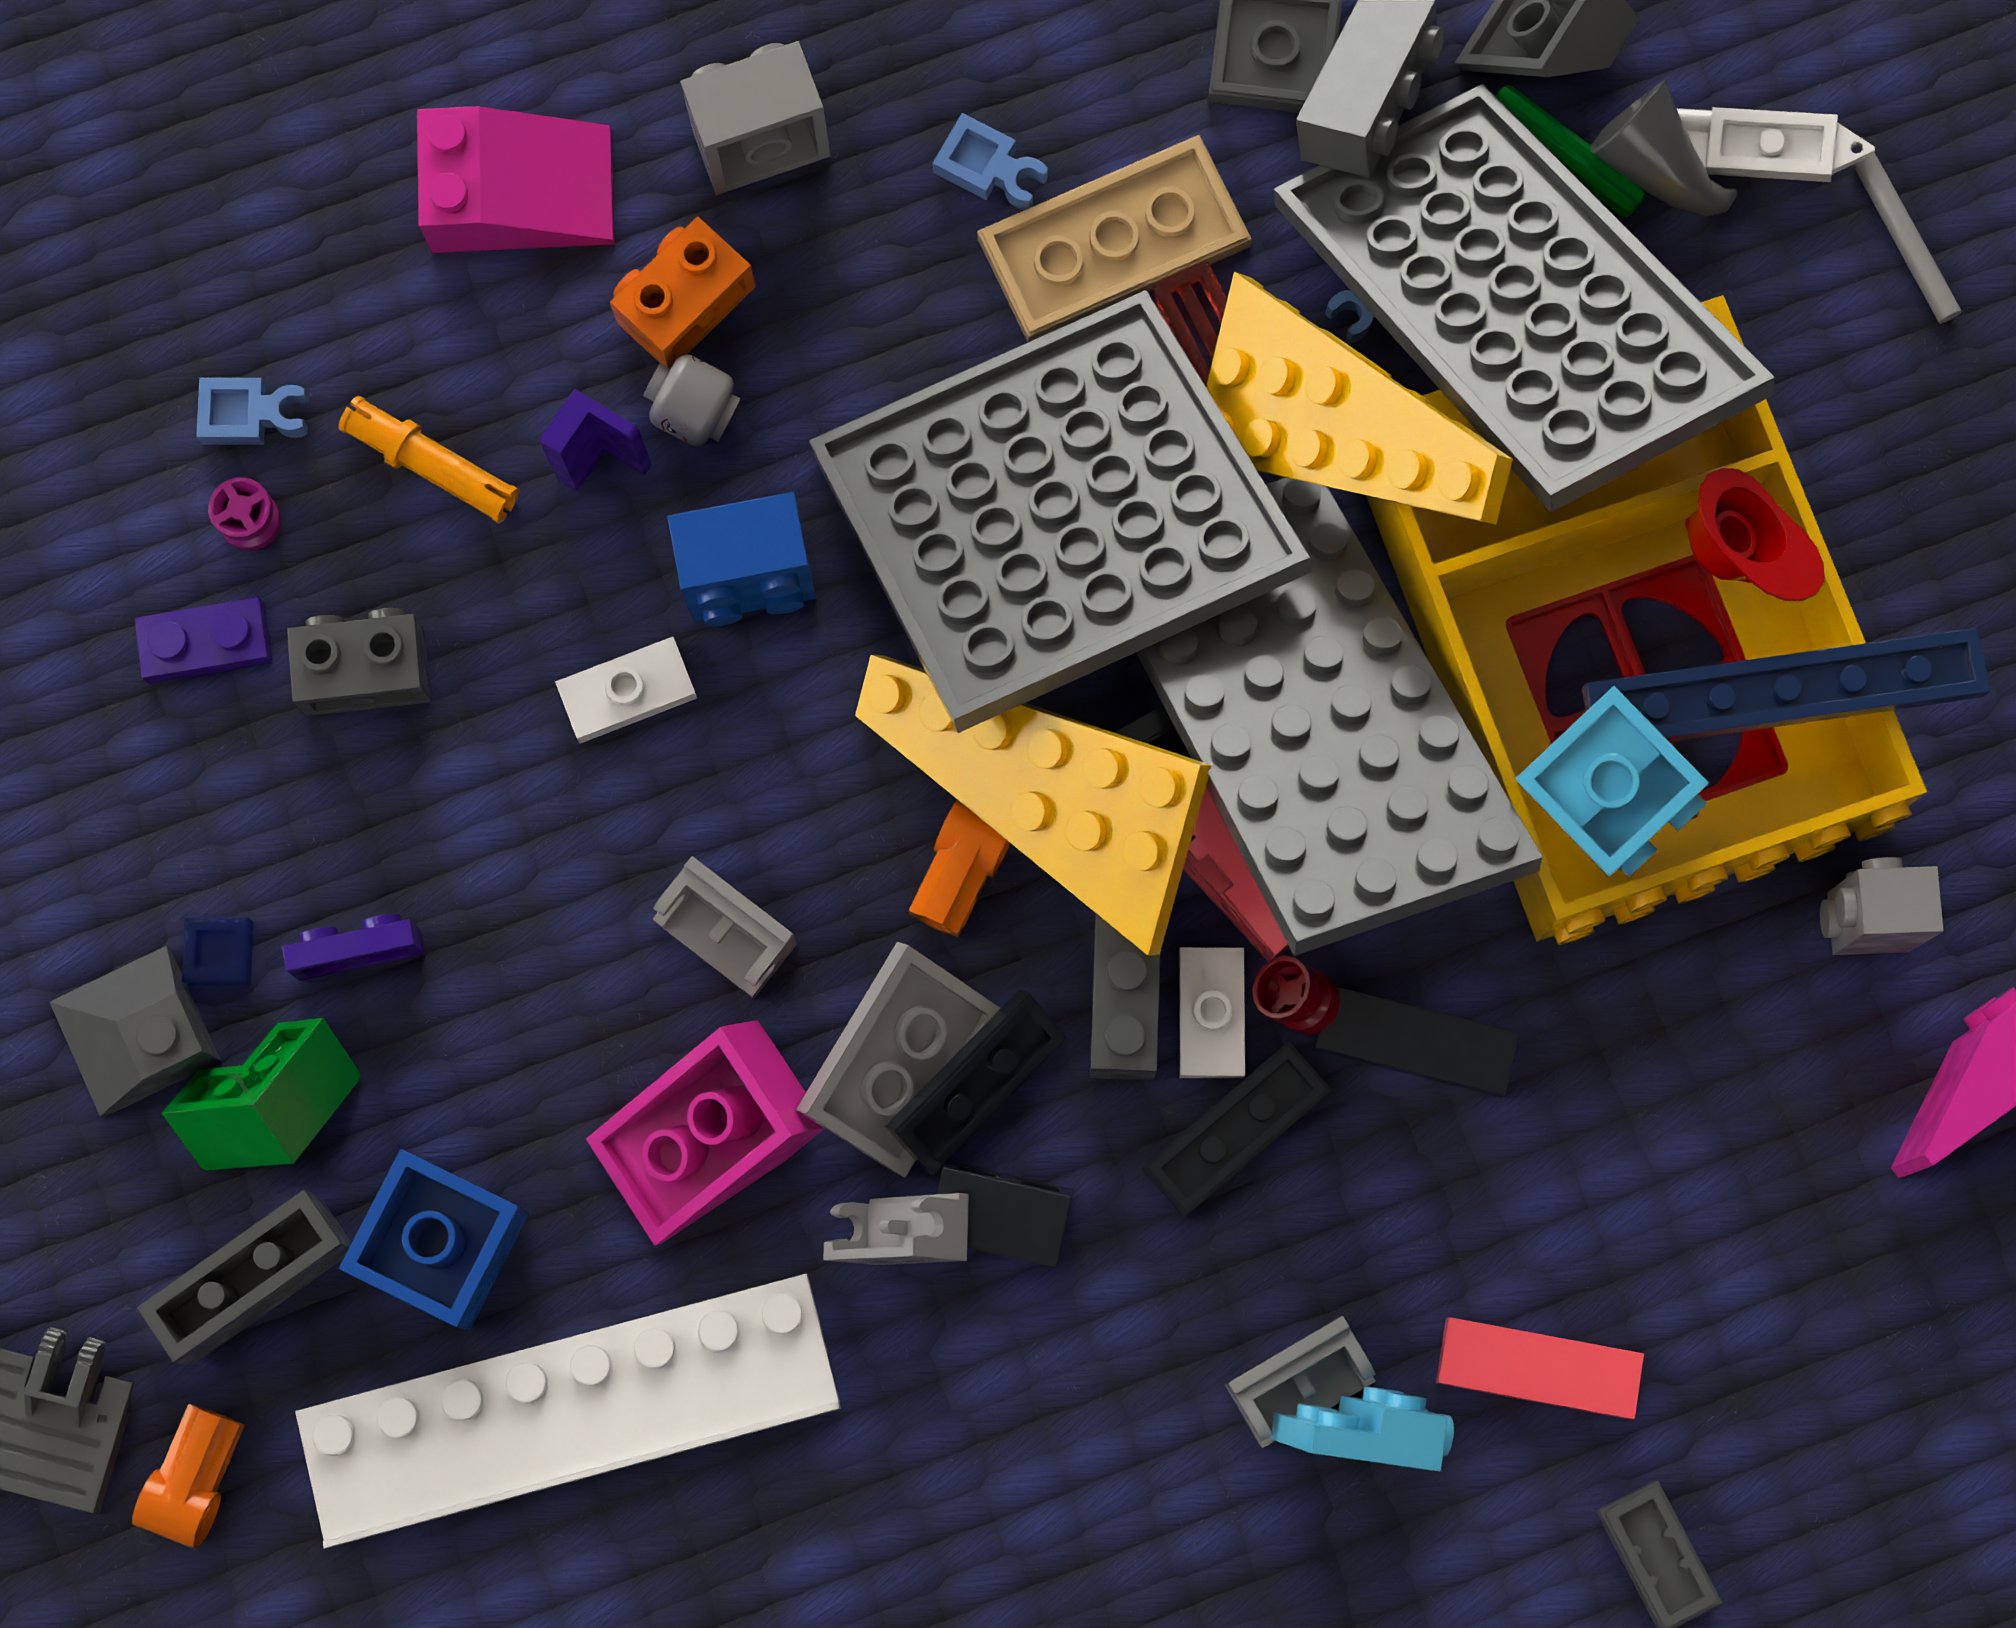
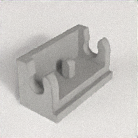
(723, 927)
(903, 1230)
(1305, 1373)

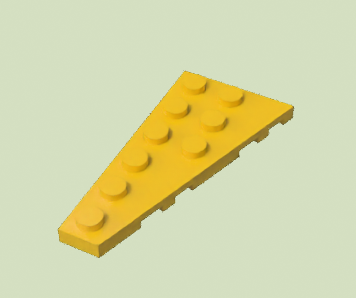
(1339, 420)
(1071, 796)

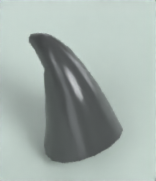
(1656, 154)

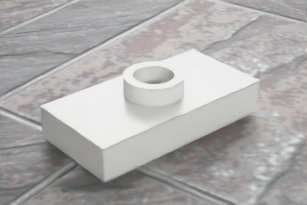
(626, 690)
(1211, 1013)

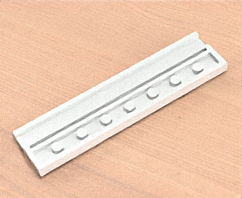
(567, 1410)

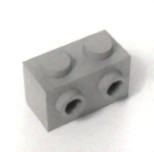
(1883, 908)

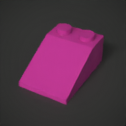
(512, 180)
(1969, 1089)
(704, 1130)

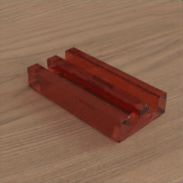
(1175, 321)

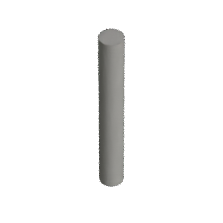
(1907, 239)

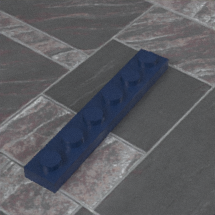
(1806, 685)

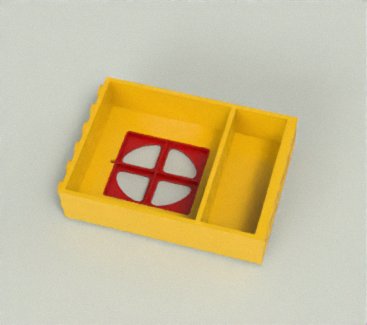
(1504, 594)

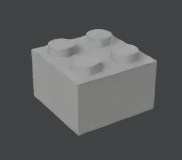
(756, 116)

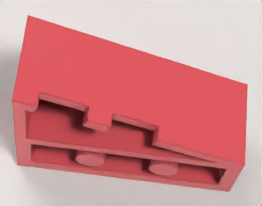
(1226, 879)

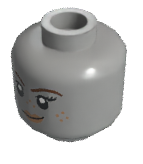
(691, 400)

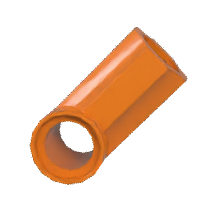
(964, 859)
(183, 1494)

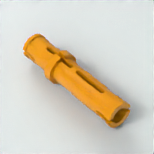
(408, 447)

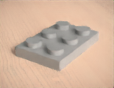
(890, 1050)

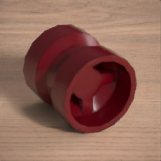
(1296, 995)

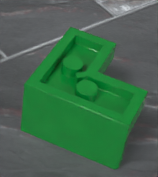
(267, 1105)

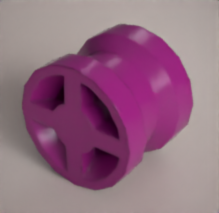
(235, 503)

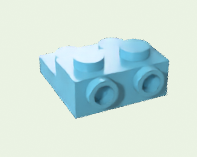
(1614, 784)
(1375, 1428)

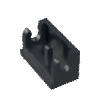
(1010, 1212)

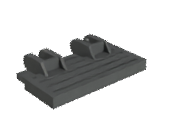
(54, 1442)

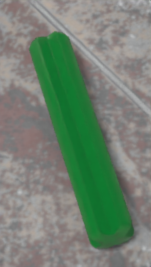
(1574, 153)

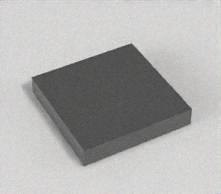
(1271, 51)

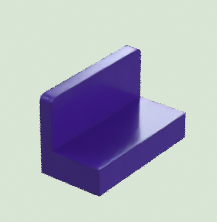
(583, 434)

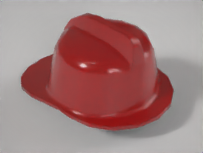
(1750, 539)

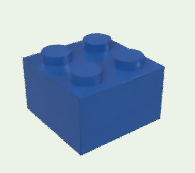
(742, 559)
(434, 1240)

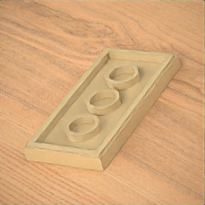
(1113, 238)

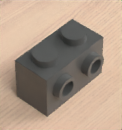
(358, 662)

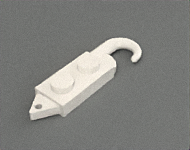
(1772, 143)

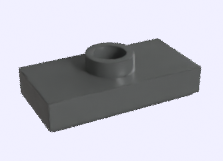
(1658, 1556)

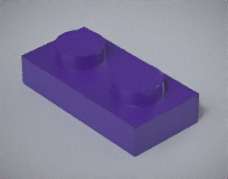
(203, 640)
(327, 952)

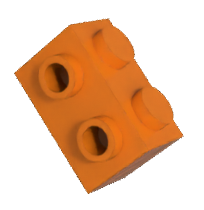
(682, 292)

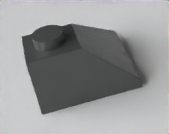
(1548, 37)
(134, 1031)

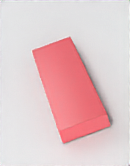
(1540, 1368)

